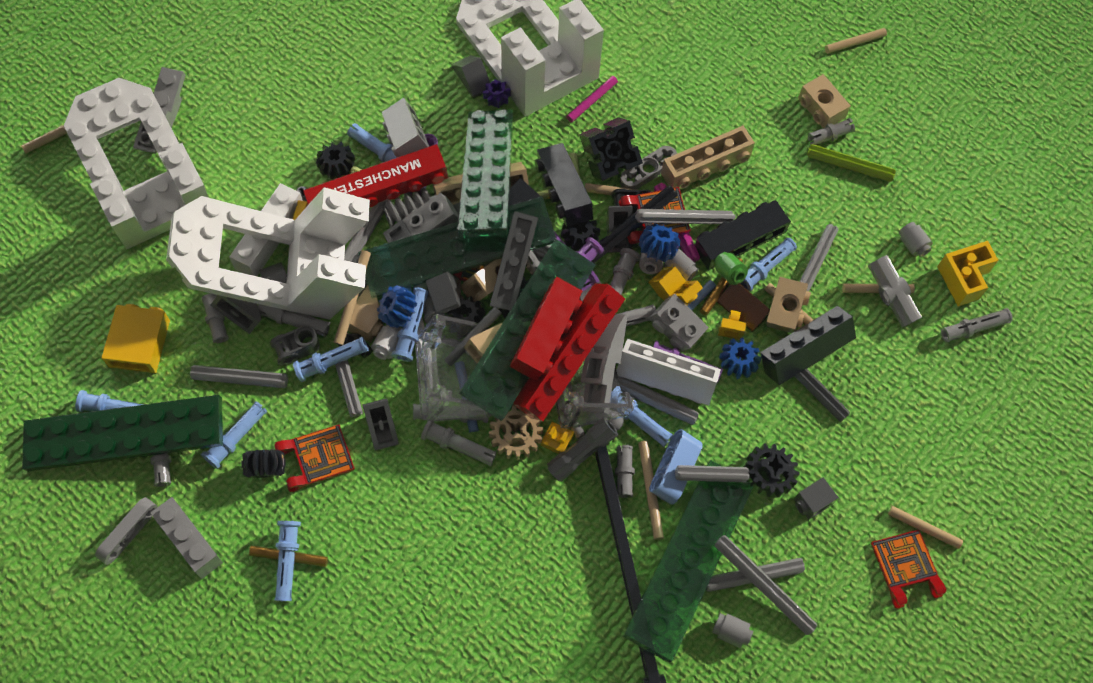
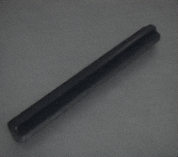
(632, 224)

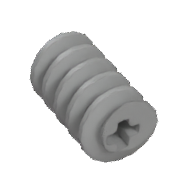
(401, 209)

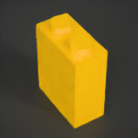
(136, 338)

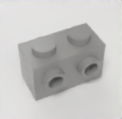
(431, 215)
(678, 323)

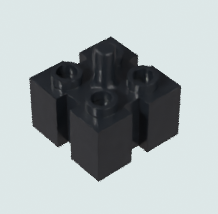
(611, 148)

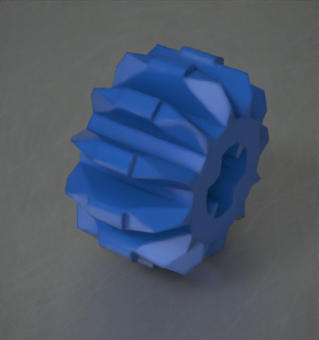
(659, 242)
(397, 306)
(739, 366)

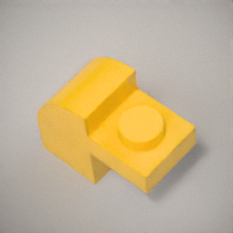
(670, 282)

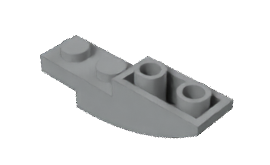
(168, 96)
(601, 361)

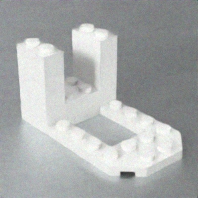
(535, 75)
(146, 207)
(317, 274)

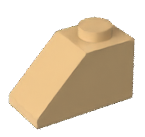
(365, 317)

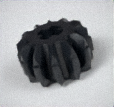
(335, 160)
(574, 239)
(470, 308)
(263, 463)

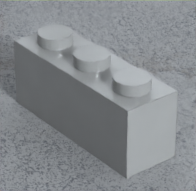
(403, 129)
(186, 538)

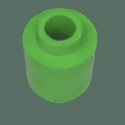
(730, 268)

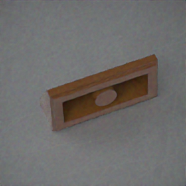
(741, 300)

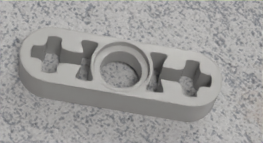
(644, 177)
(125, 531)

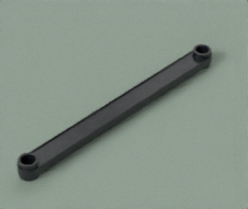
(624, 554)

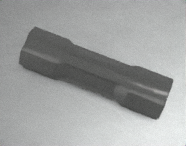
(596, 437)

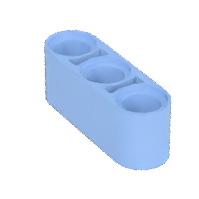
(681, 450)

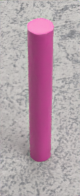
(590, 100)

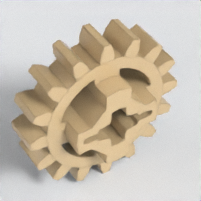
(516, 421)

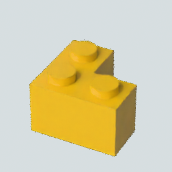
(964, 271)

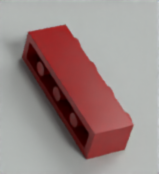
(546, 329)

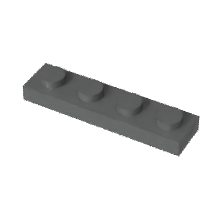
(514, 261)

